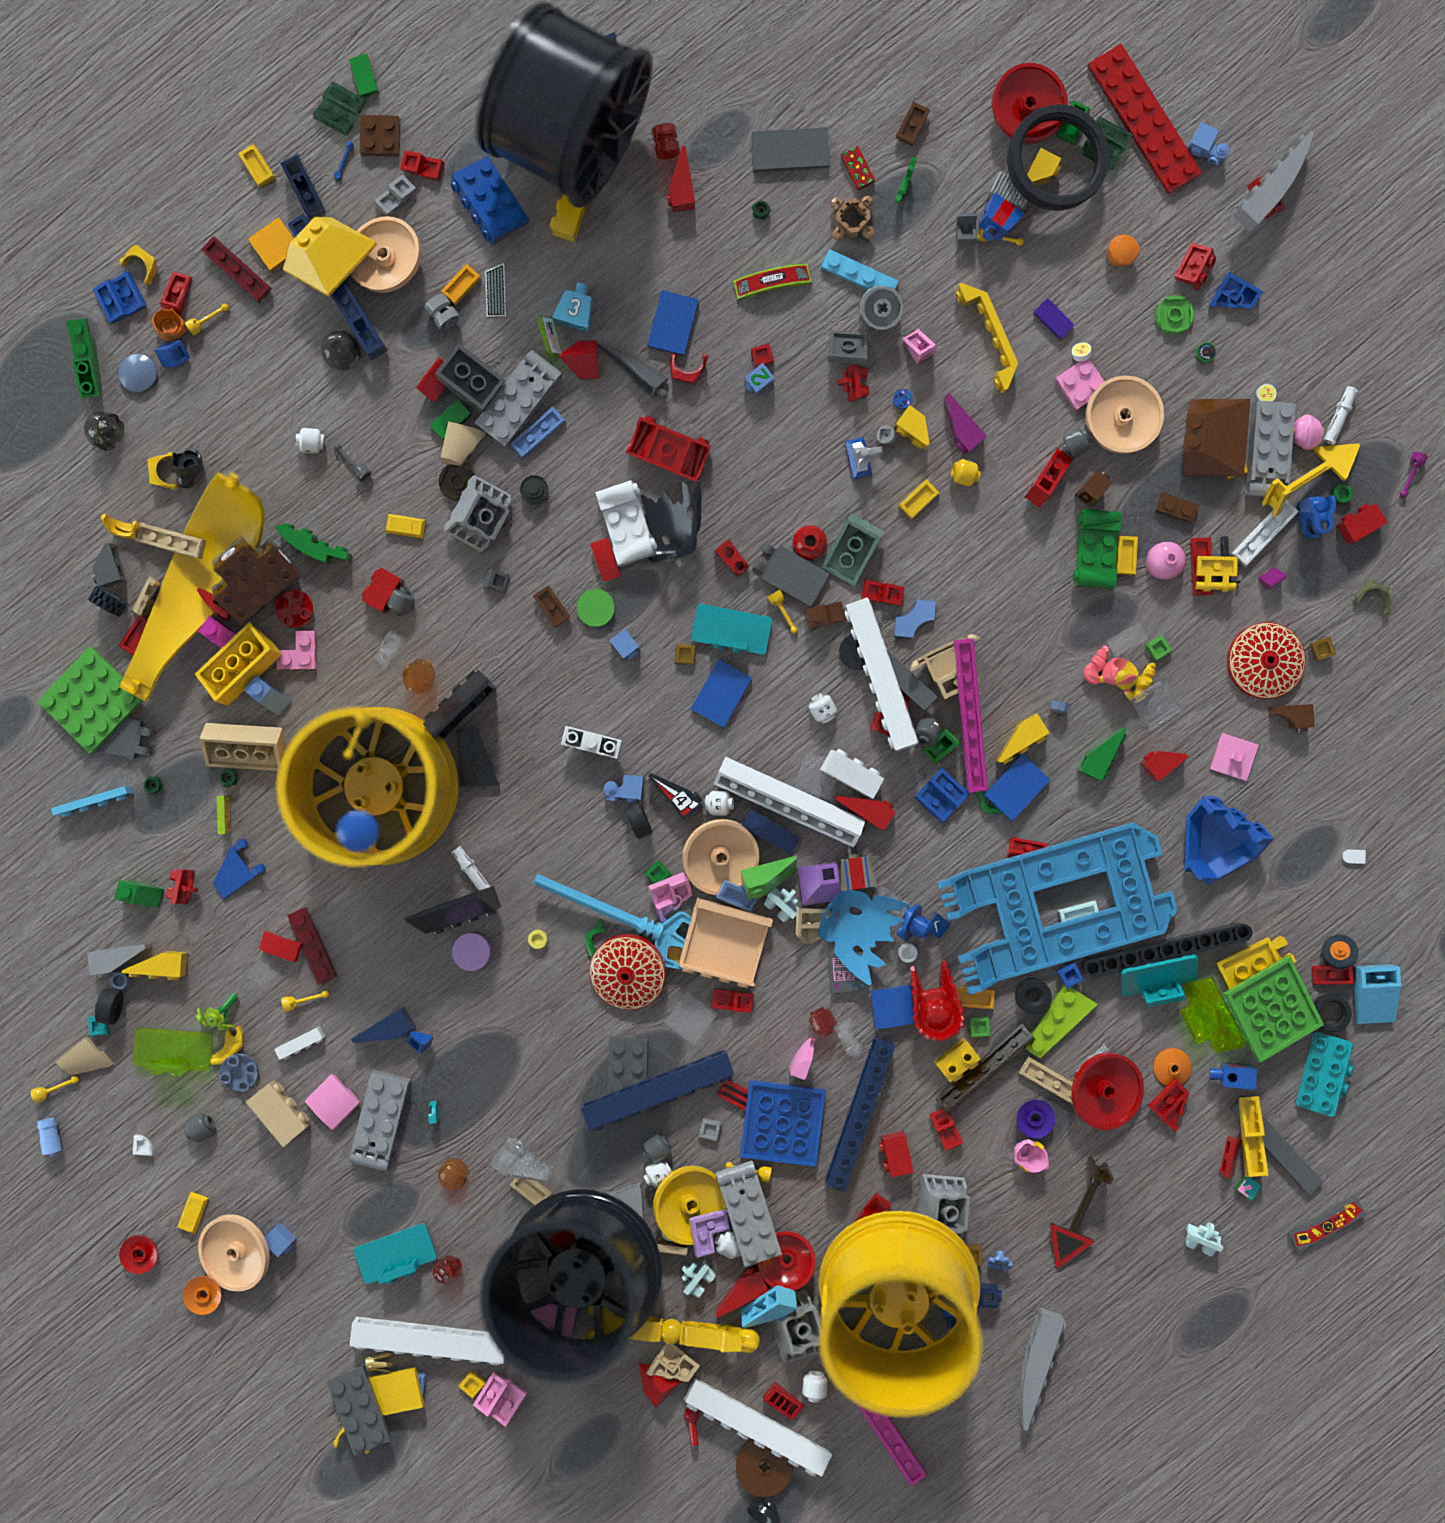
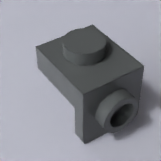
(966, 229)

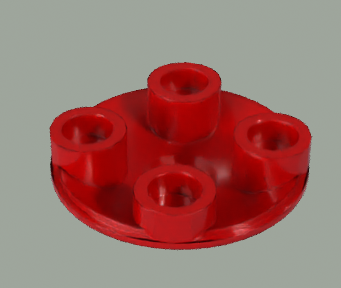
(294, 608)

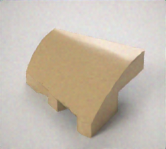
(459, 443)
(144, 601)
(84, 1058)
(673, 1363)

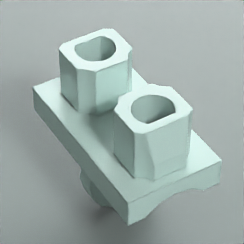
(785, 901)
(1204, 1235)
(692, 1285)

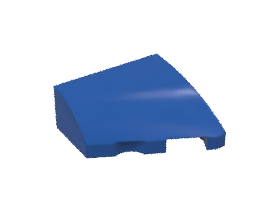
(1235, 293)

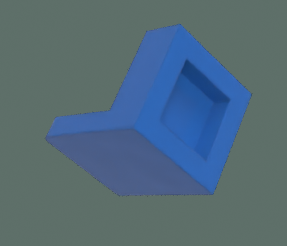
(172, 353)

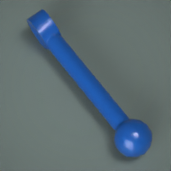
(337, 174)

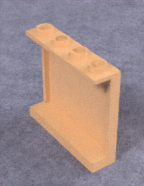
(724, 942)

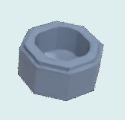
(1059, 707)
(120, 980)

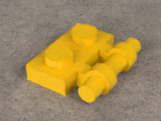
(1217, 567)

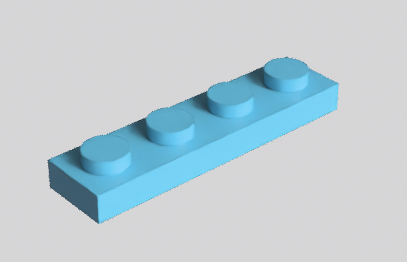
(855, 272)
(85, 804)

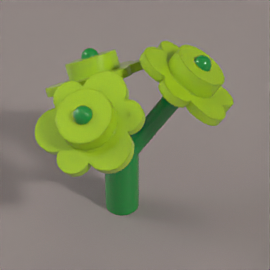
(214, 1017)

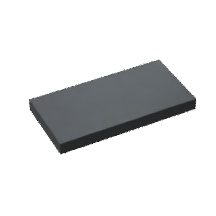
(790, 149)

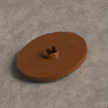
(761, 1482)

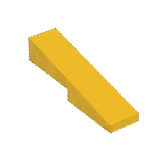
(1252, 1137)

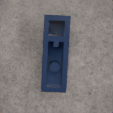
(302, 184)
(770, 831)
(390, 1028)

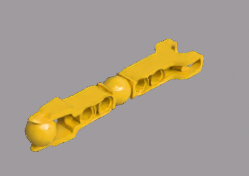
(689, 1333)

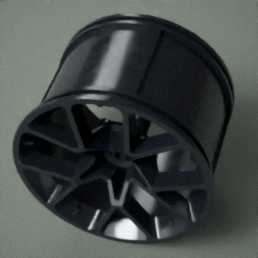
(563, 101)
(574, 1281)

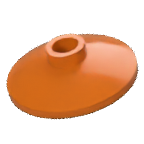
(1166, 1059)
(196, 1301)

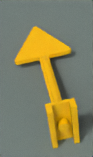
(1335, 457)

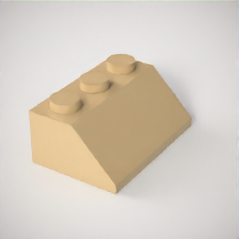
(278, 1112)

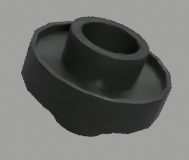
(534, 489)

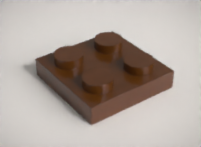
(379, 135)

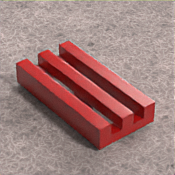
(723, 1088)

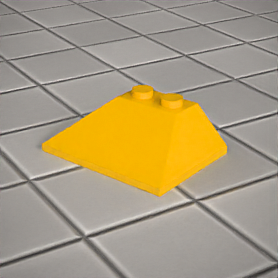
(326, 254)

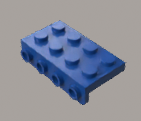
(488, 200)

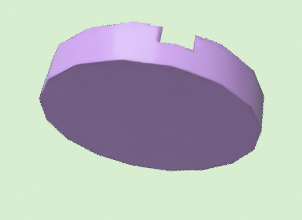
(471, 951)

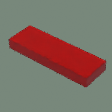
(1199, 547)

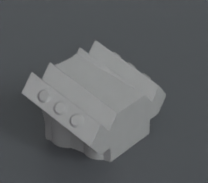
(478, 514)
(945, 1201)
(798, 1332)

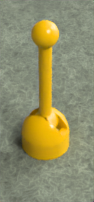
(1019, 241)
(195, 325)
(777, 599)
(362, 720)
(290, 1003)
(40, 1094)
(763, 1172)

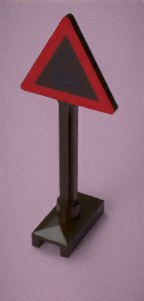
(1068, 1242)

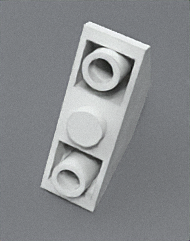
(591, 742)

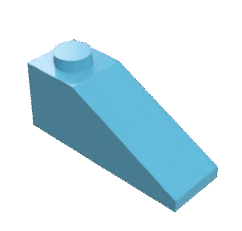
(769, 1307)

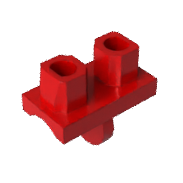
(852, 382)
(183, 886)

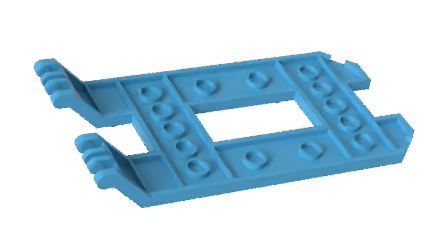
(1031, 946)

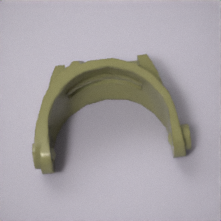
(1385, 591)

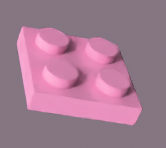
(1079, 383)

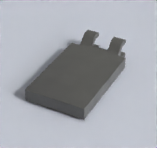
(791, 574)
(126, 740)

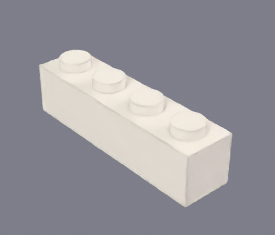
(303, 1041)

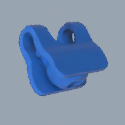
(1316, 511)

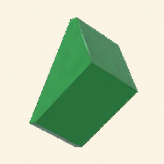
(945, 743)

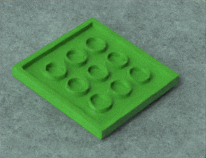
(89, 700)
(1273, 1009)

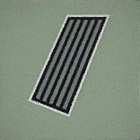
(495, 291)

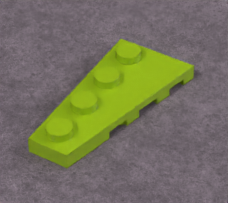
(1060, 1017)

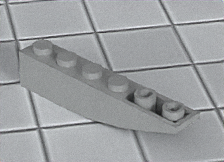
(1273, 185)
(1037, 1361)

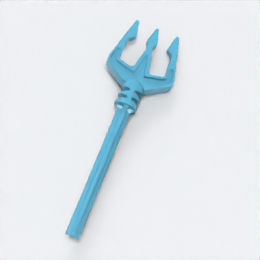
(662, 934)

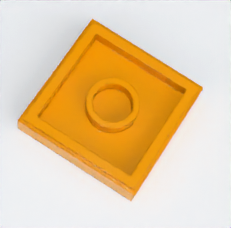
(272, 243)

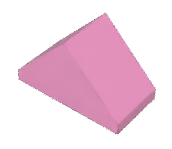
(919, 346)

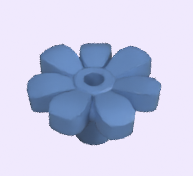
(1000, 1262)

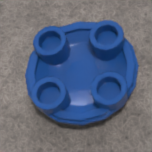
(357, 831)

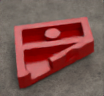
(1170, 1103)

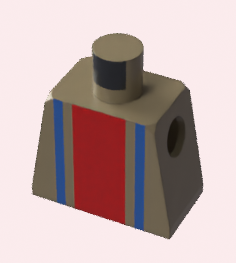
(856, 871)

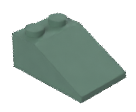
(853, 549)

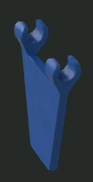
(234, 871)

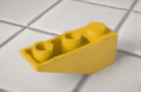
(1024, 734)
(168, 964)

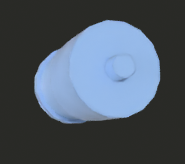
(49, 1136)

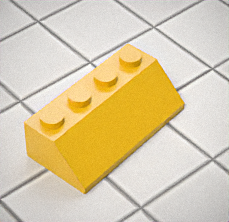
(237, 664)

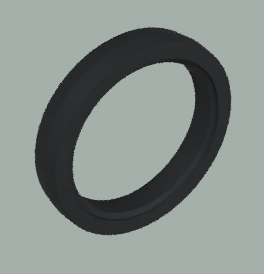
(1088, 127)

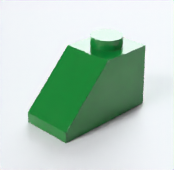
(138, 893)

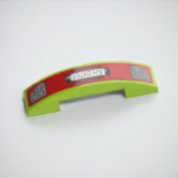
(772, 279)

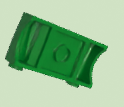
(1097, 549)

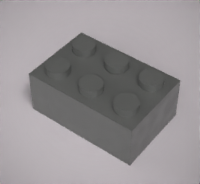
(469, 378)

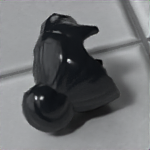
(186, 467)

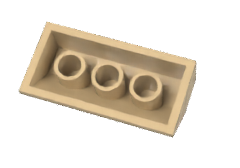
(242, 746)

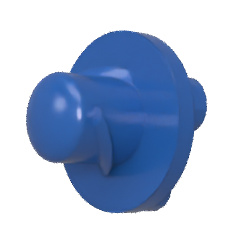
(914, 924)

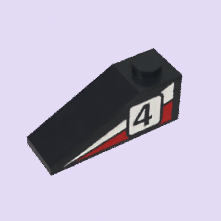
(681, 798)

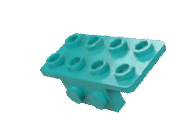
(731, 629)
(1160, 981)
(1326, 1074)
(395, 1254)

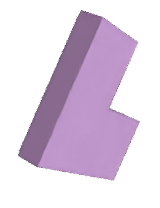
(702, 1229)

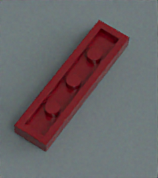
(236, 269)
(312, 945)

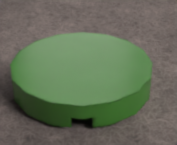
(1174, 315)
(595, 607)

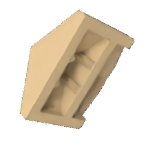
(808, 923)

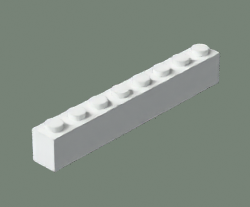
(882, 674)
(789, 802)
(424, 1340)
(758, 1427)

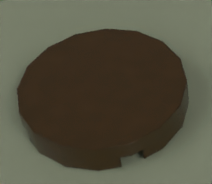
(454, 480)

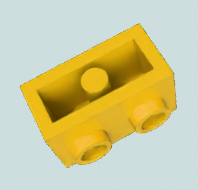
(957, 1060)

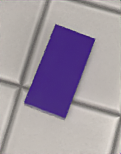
(1053, 319)

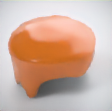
(1123, 250)
(168, 325)

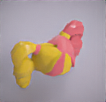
(1119, 673)

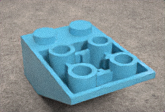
(1376, 993)

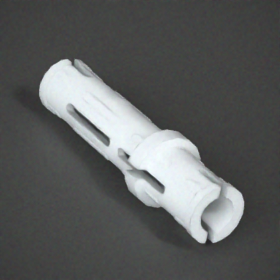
(1341, 413)
(469, 868)

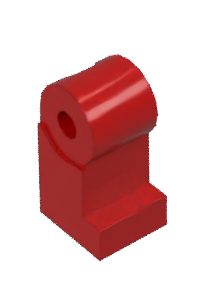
(732, 558)

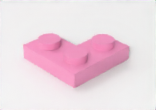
(304, 656)

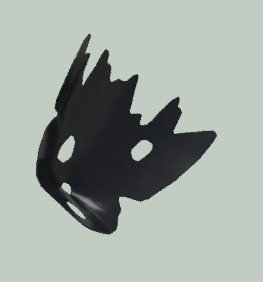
(673, 520)

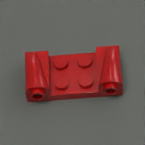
(669, 449)

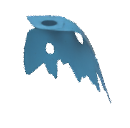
(859, 930)

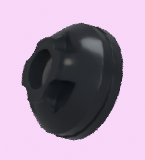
(763, 1511)

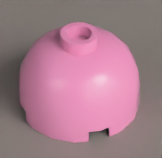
(1165, 560)

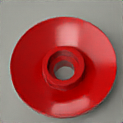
(132, 1260)

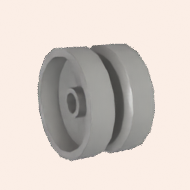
(892, 307)

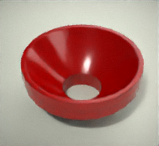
(805, 551)

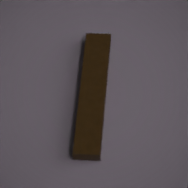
(986, 1069)

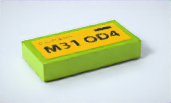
(223, 814)

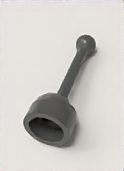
(361, 472)

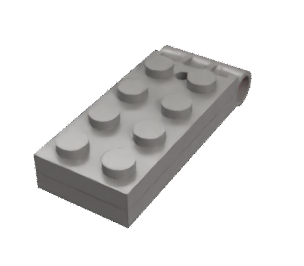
(518, 398)
(1269, 445)
(379, 1120)
(748, 1213)

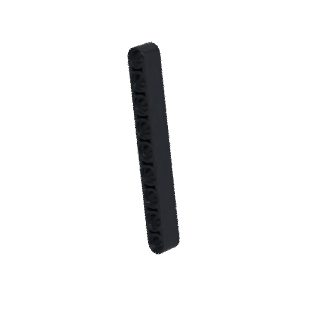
(1176, 950)

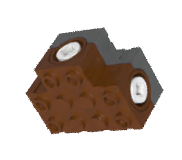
(251, 577)

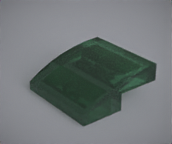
(339, 108)
(1116, 138)

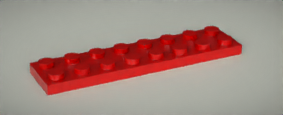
(1144, 118)

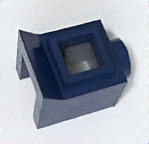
(989, 1295)

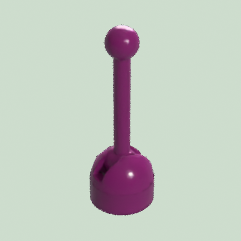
(1417, 460)

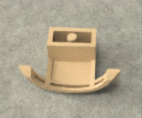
(942, 667)

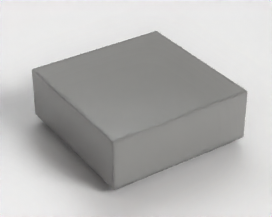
(709, 1129)

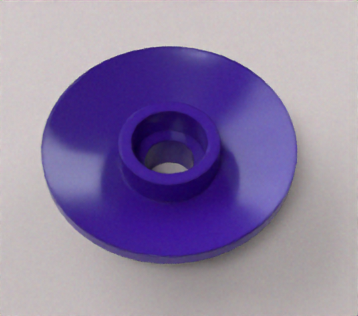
(1044, 1122)

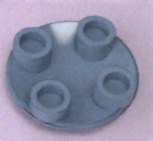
(137, 373)
(239, 1072)

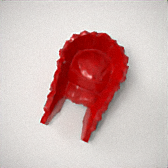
(937, 1010)

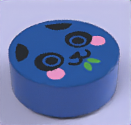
(902, 399)

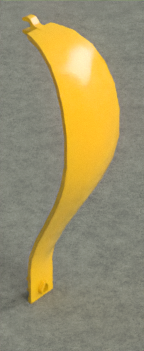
(220, 518)

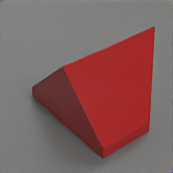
(582, 359)
(657, 1387)

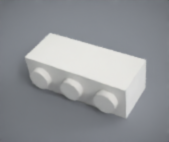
(852, 773)

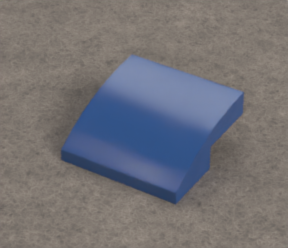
(120, 297)
(941, 795)
(893, 1006)

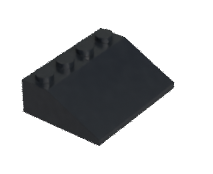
(459, 705)
(456, 911)

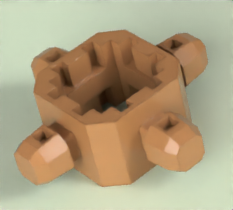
(843, 228)

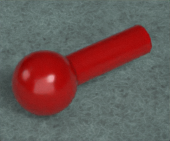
(691, 1417)

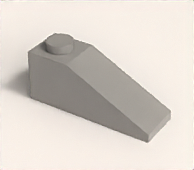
(109, 960)

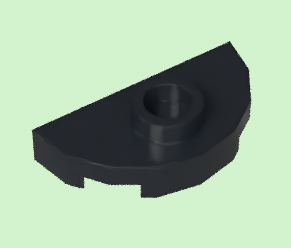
(849, 654)

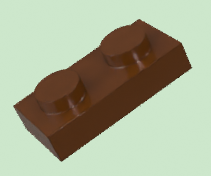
(912, 124)
(1177, 508)
(551, 606)

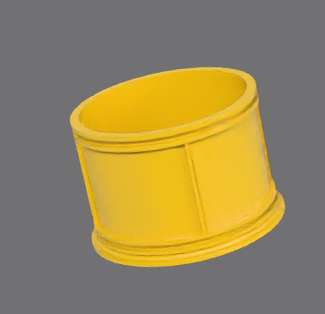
(369, 786)
(897, 1256)

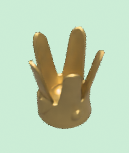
(372, 1364)

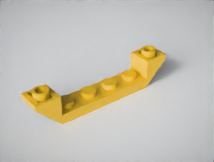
(968, 295)

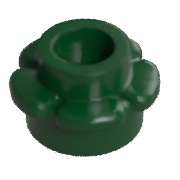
(761, 205)
(224, 777)
(148, 785)

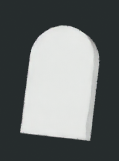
(1354, 856)

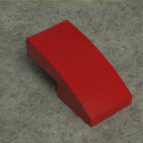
(422, 166)
(605, 559)
(882, 592)
(212, 604)
(280, 946)
(732, 1000)
(946, 1129)
(875, 1205)

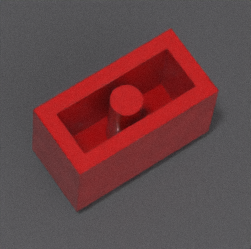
(1362, 523)
(381, 589)
(897, 1154)

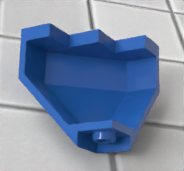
(1221, 840)

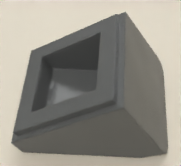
(496, 580)

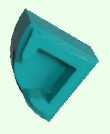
(96, 1028)
(434, 1116)

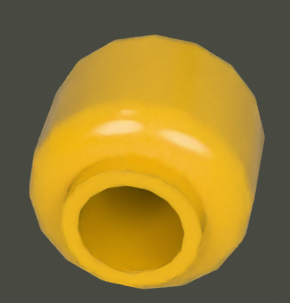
(965, 472)

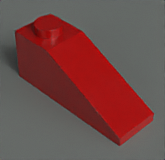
(681, 189)
(1048, 478)
(871, 810)
(746, 1288)

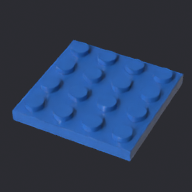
(782, 1123)

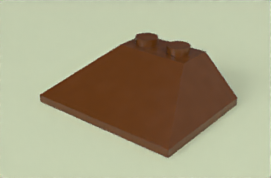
(1216, 437)

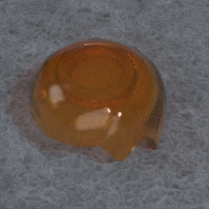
(453, 1174)

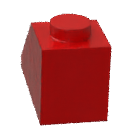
(1161, 763)

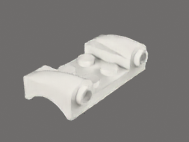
(626, 523)

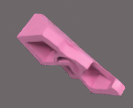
(670, 894)
(802, 1059)

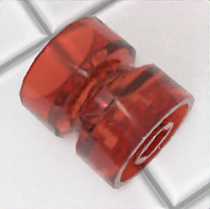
(665, 138)

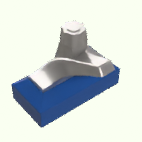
(860, 457)

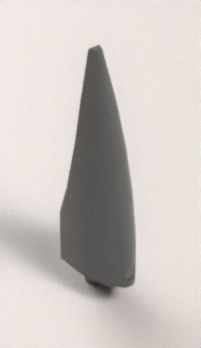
(643, 375)

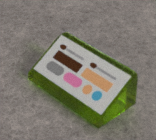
(549, 336)

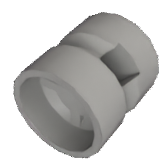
(440, 310)

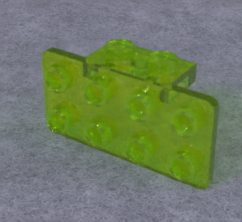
(1210, 1016)
(172, 1050)

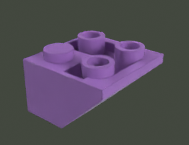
(819, 883)

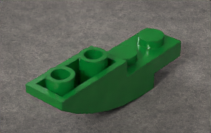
(85, 358)
(306, 543)

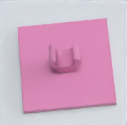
(1234, 756)

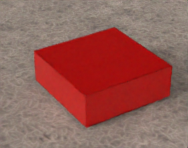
(762, 354)

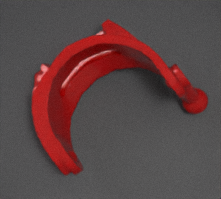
(687, 377)

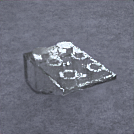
(518, 1162)

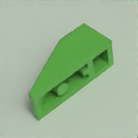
(764, 878)

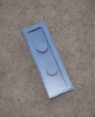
(537, 432)

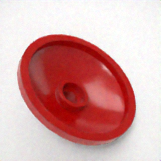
(798, 1271)

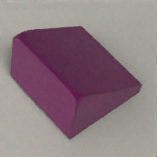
(1272, 578)

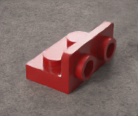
(1196, 265)

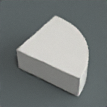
(142, 1146)

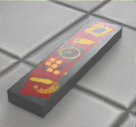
(1326, 1224)

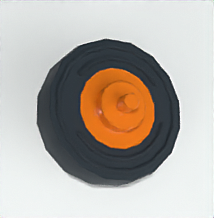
(1340, 951)

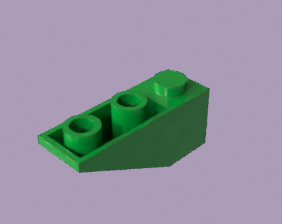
(1098, 759)

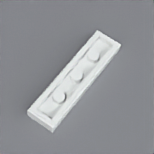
(1263, 534)

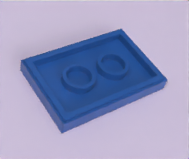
(673, 323)
(721, 693)
(1016, 787)

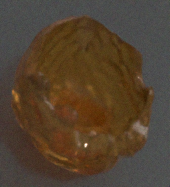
(418, 676)

